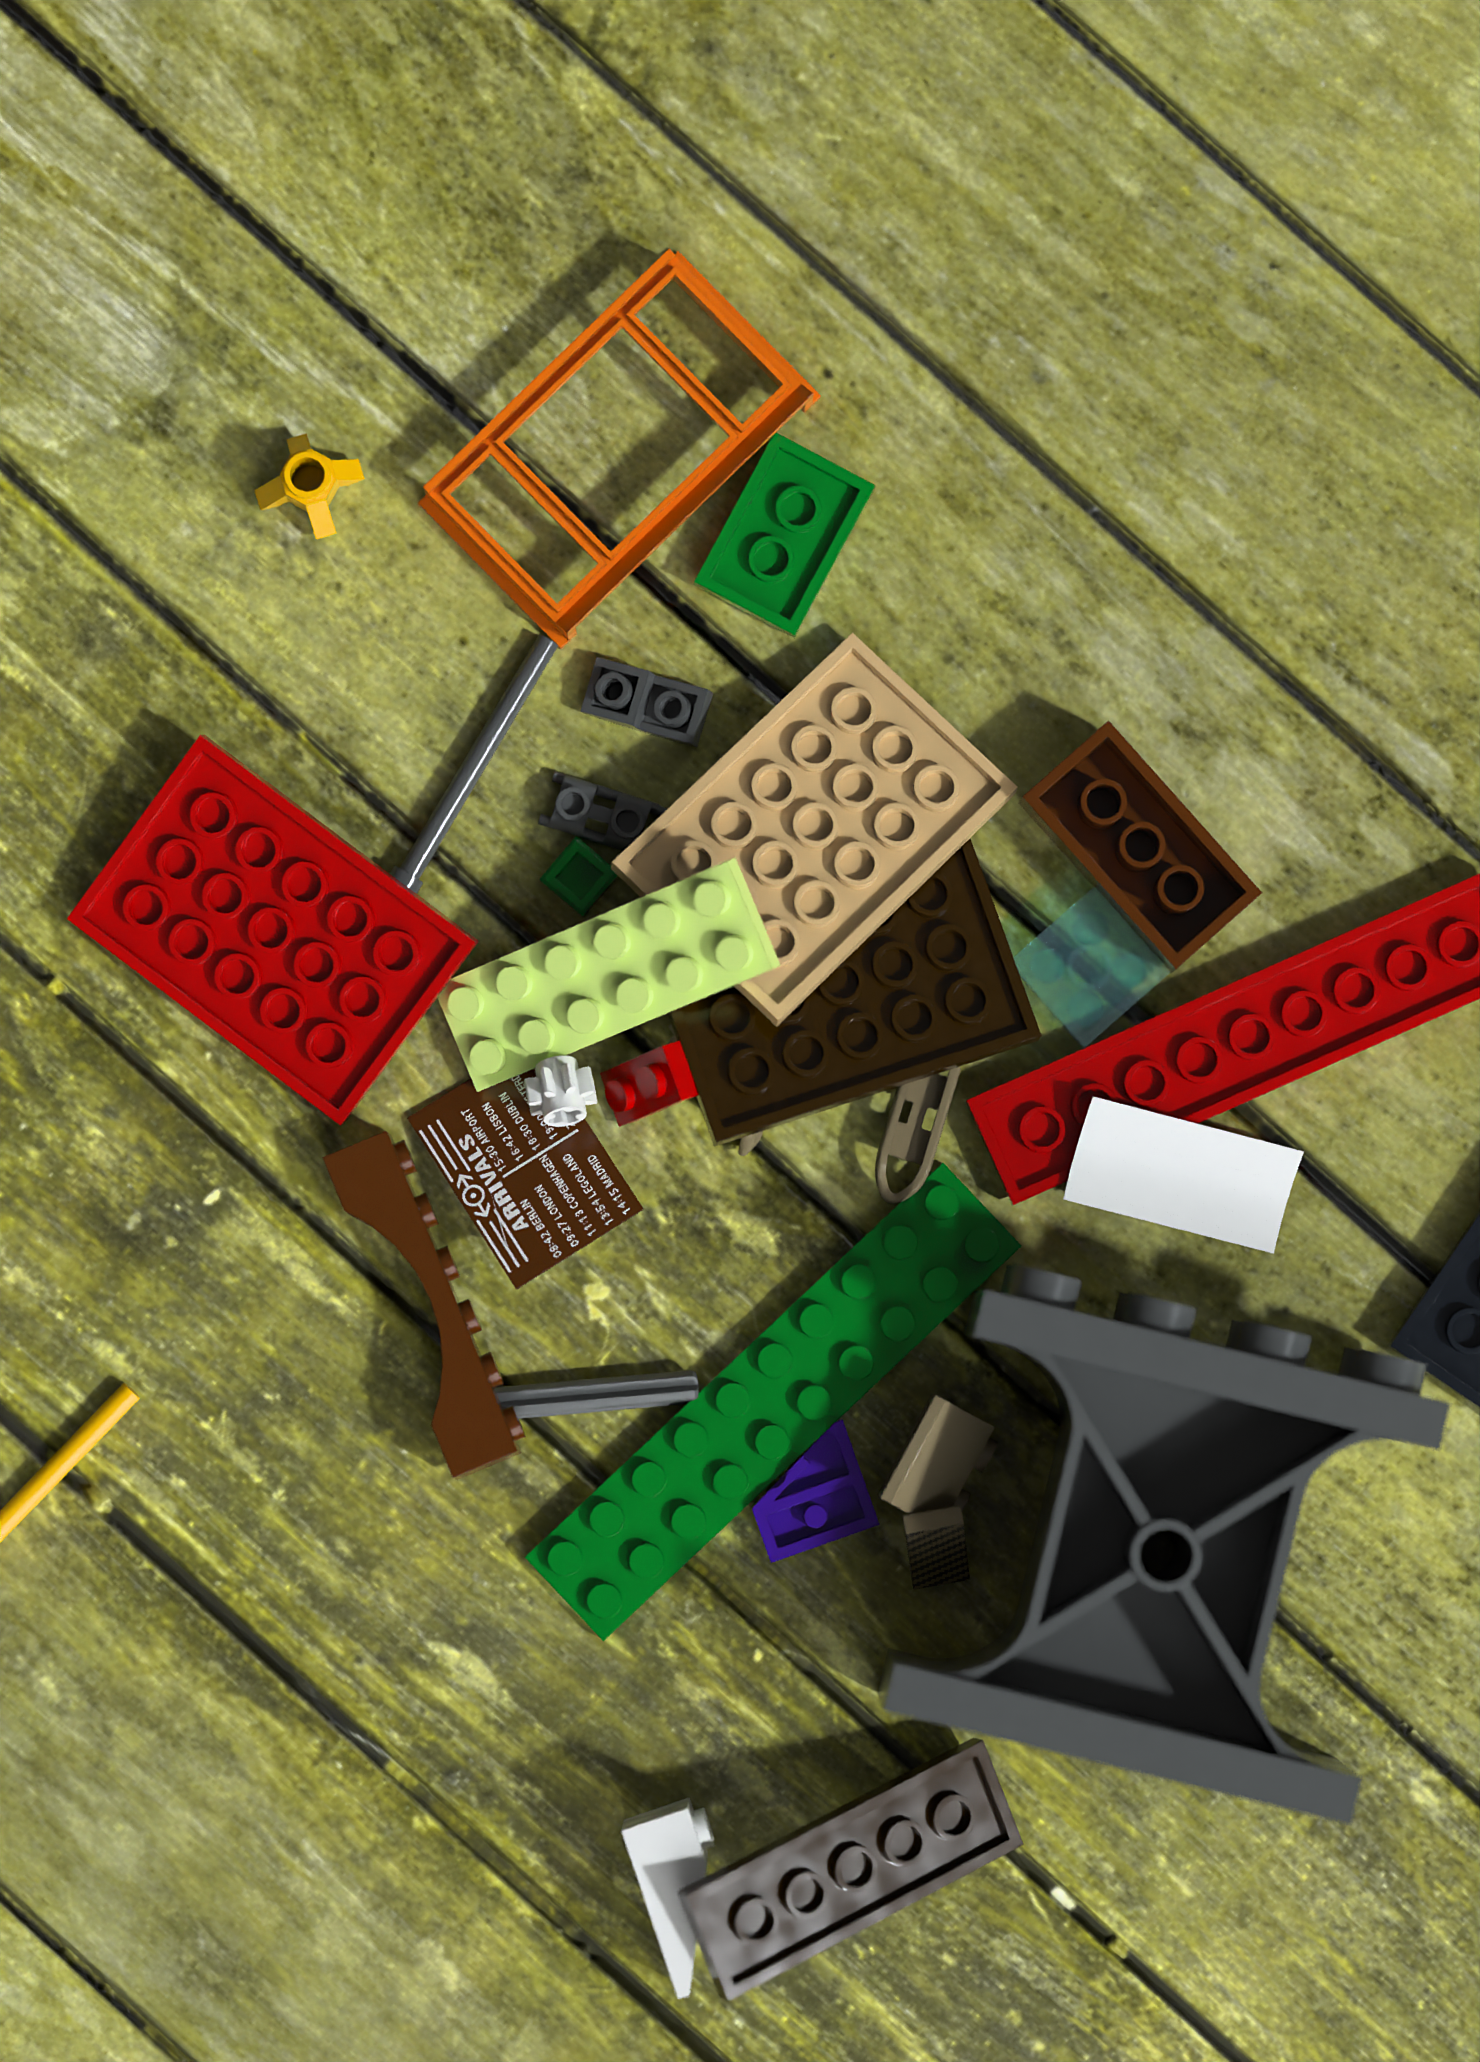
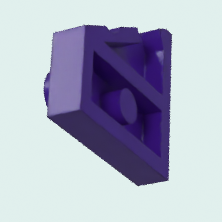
(816, 1499)

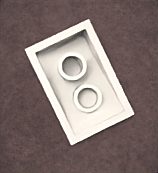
(668, 1855)

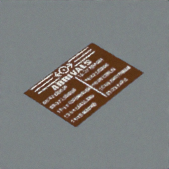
(546, 1181)

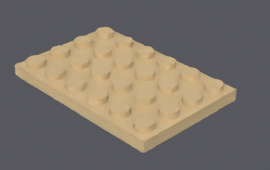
(831, 814)

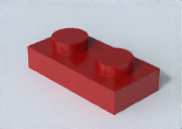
(649, 1083)

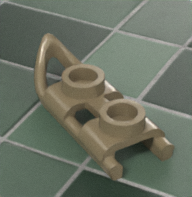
(909, 1139)

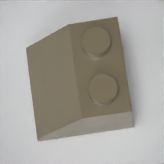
(938, 1459)

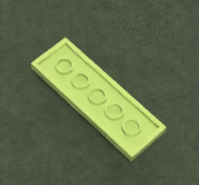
(607, 974)

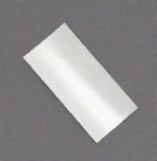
(1182, 1174)

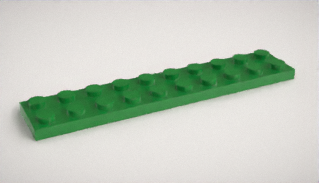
(772, 1402)

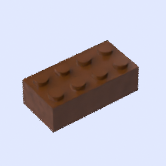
(1139, 846)

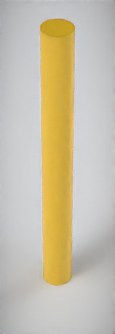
(66, 1458)

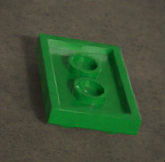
(784, 535)

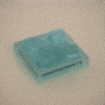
(1089, 967)

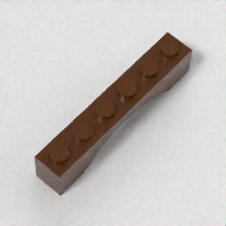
(468, 1414)

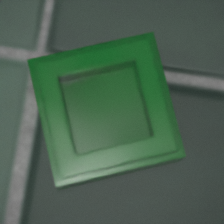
(579, 876)

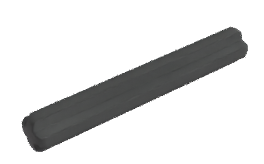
(600, 1394)

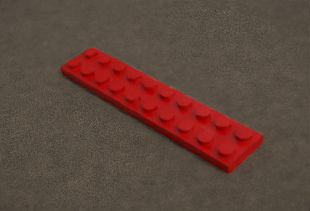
(1243, 1035)

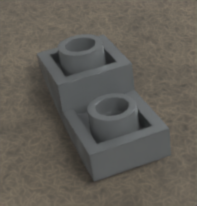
(646, 702)

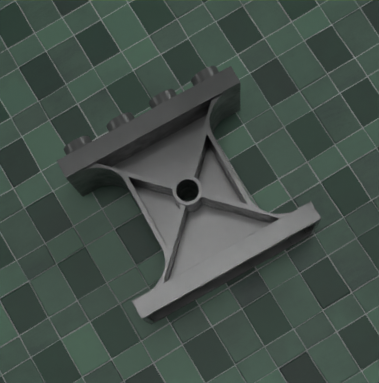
(1151, 1439)

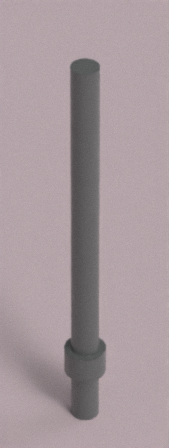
(474, 763)

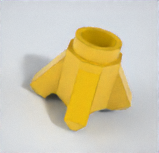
(309, 483)

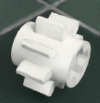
(560, 1091)

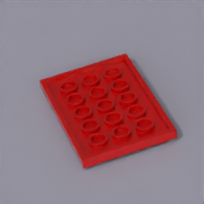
(272, 929)

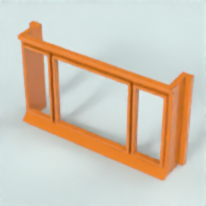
(614, 566)

